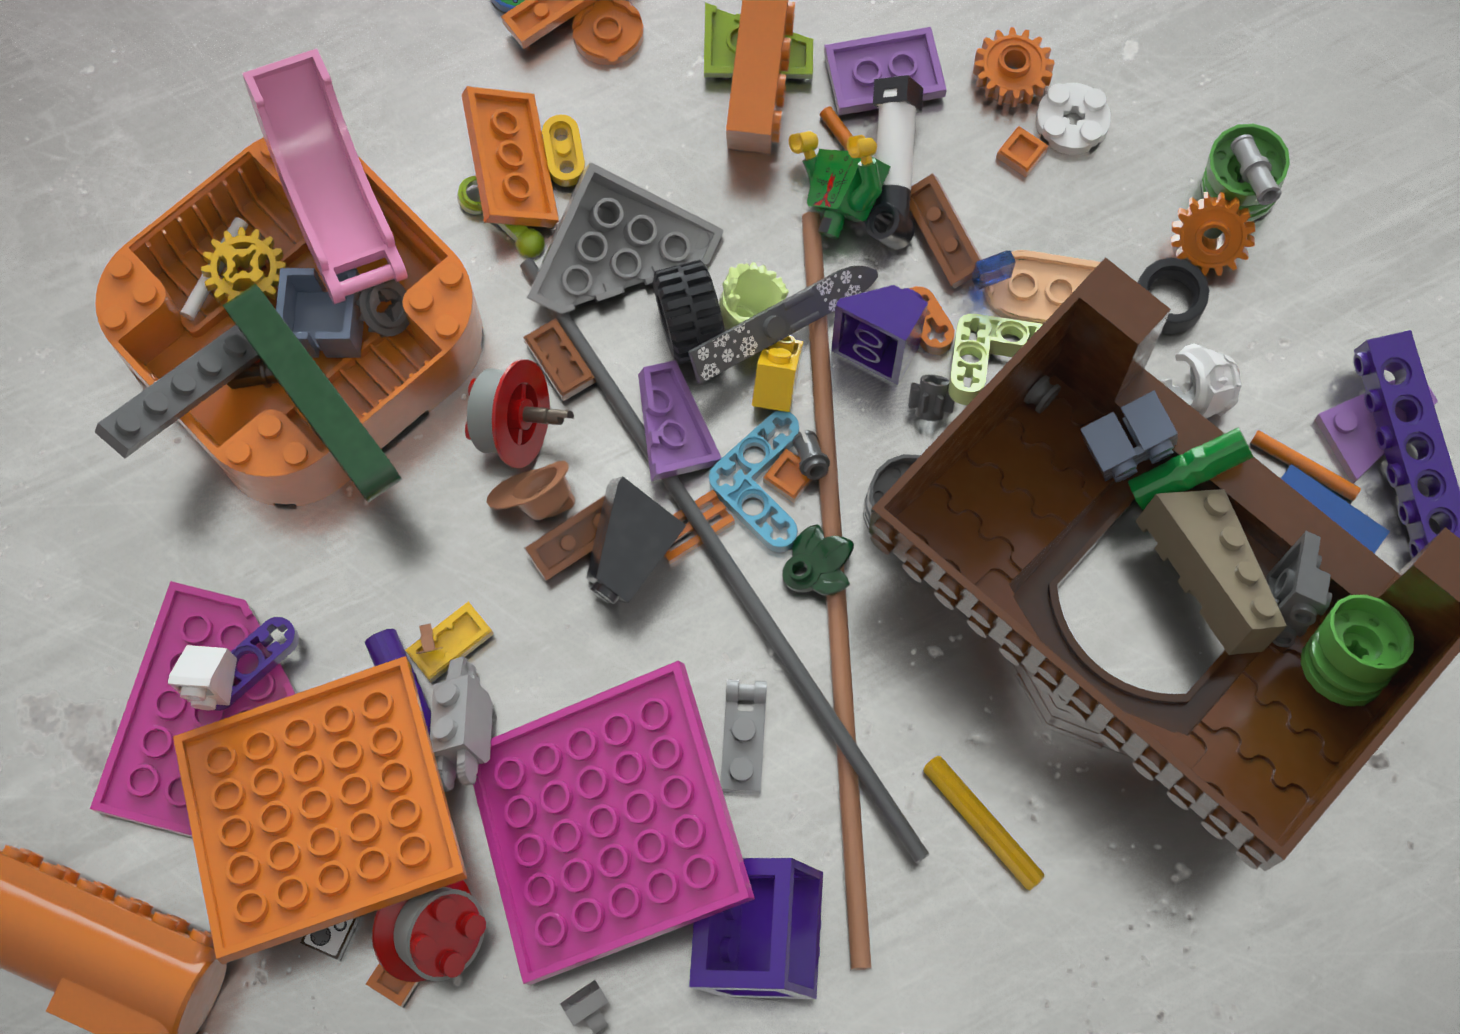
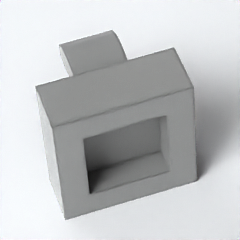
(586, 1006)

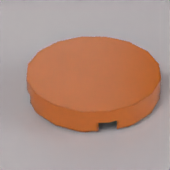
(608, 31)

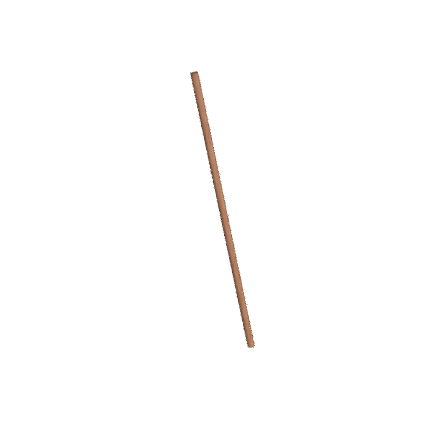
(837, 614)

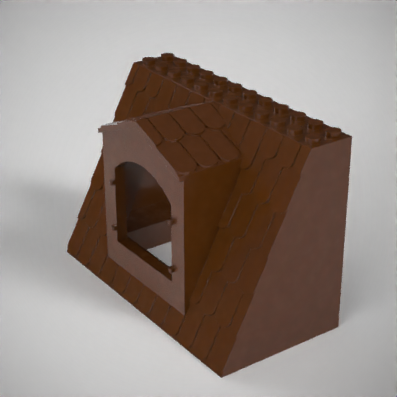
(1017, 504)

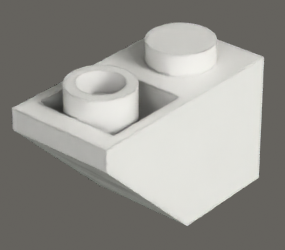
(204, 676)

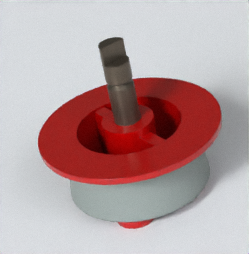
(511, 412)
(429, 934)

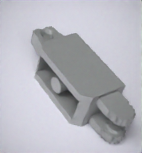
(460, 724)

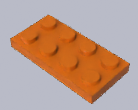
(509, 157)

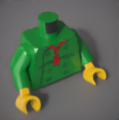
(841, 181)

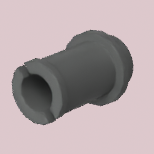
(813, 462)

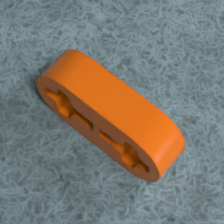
(939, 322)

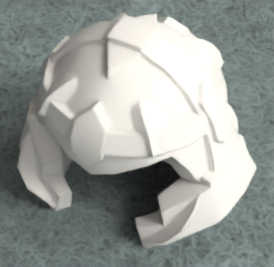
(1213, 379)

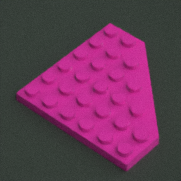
(142, 768)

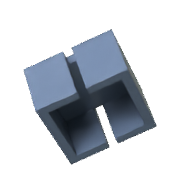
(314, 316)
(1148, 427)

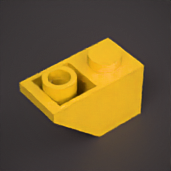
(777, 375)

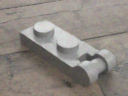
(743, 738)

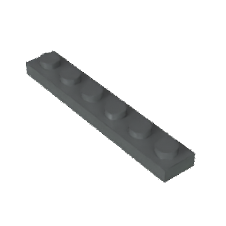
(177, 392)

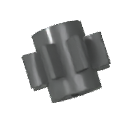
(931, 398)

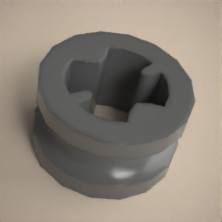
(1042, 394)

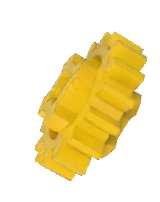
(232, 257)

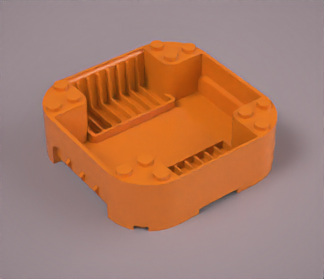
(257, 429)

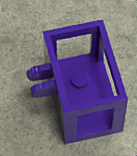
(766, 943)

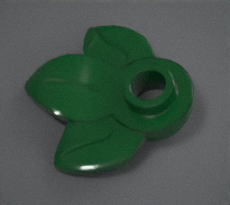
(823, 561)

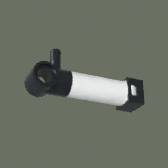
(898, 103)

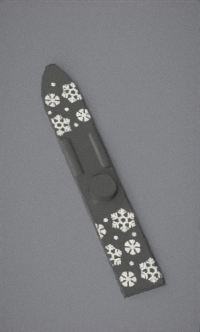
(778, 321)

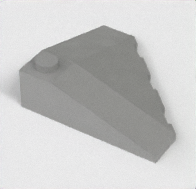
(616, 239)

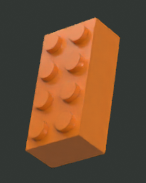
(757, 75)

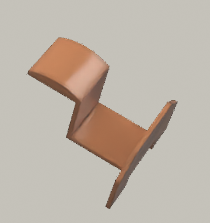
(427, 639)

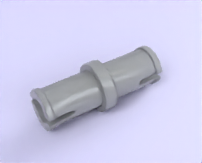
(1256, 169)

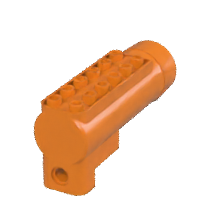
(101, 953)

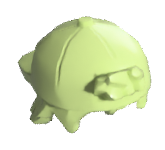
(749, 292)

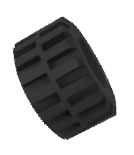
(687, 307)

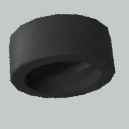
(1190, 276)

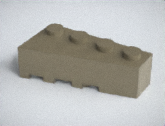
(1215, 566)

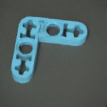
(746, 487)

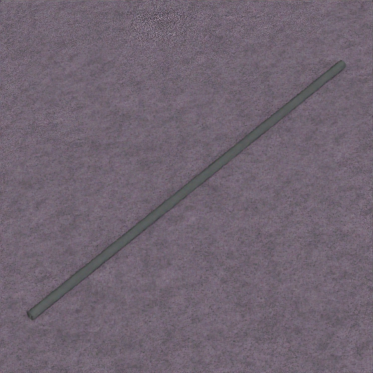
(745, 591)

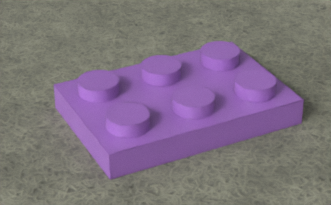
(860, 61)

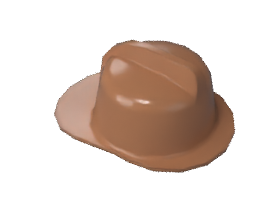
(536, 492)

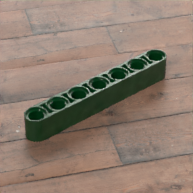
(312, 393)

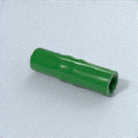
(1192, 467)

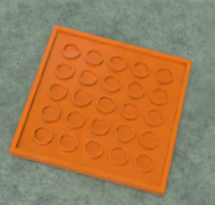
(316, 810)

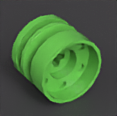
(1223, 168)
(1357, 650)

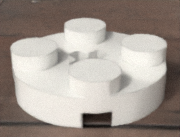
(1078, 99)

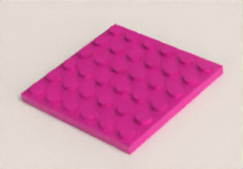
(608, 825)

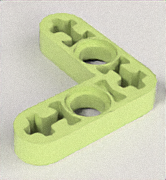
(988, 341)

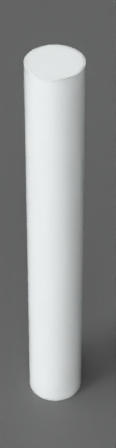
(200, 291)

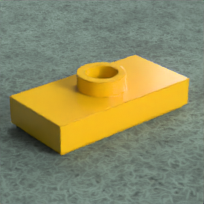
(457, 635)

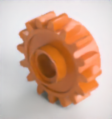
(1016, 51)
(1208, 214)

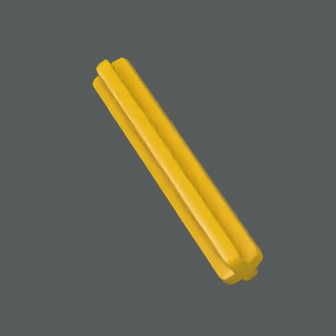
(983, 822)

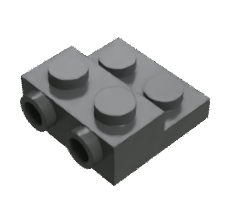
(1299, 588)

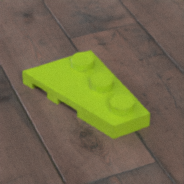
(721, 44)

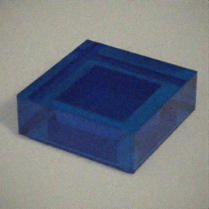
(993, 269)

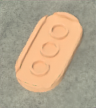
(1037, 285)

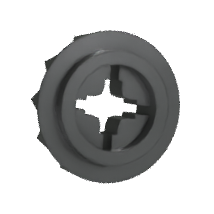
(393, 319)

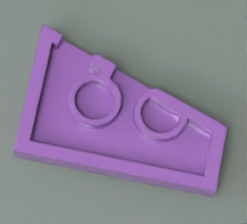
(673, 424)
(1351, 434)

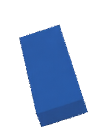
(1344, 514)

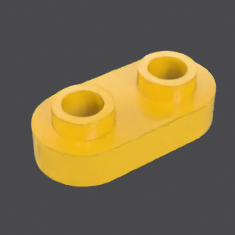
(563, 153)

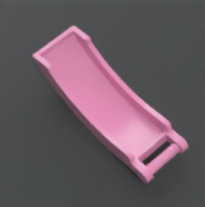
(322, 173)

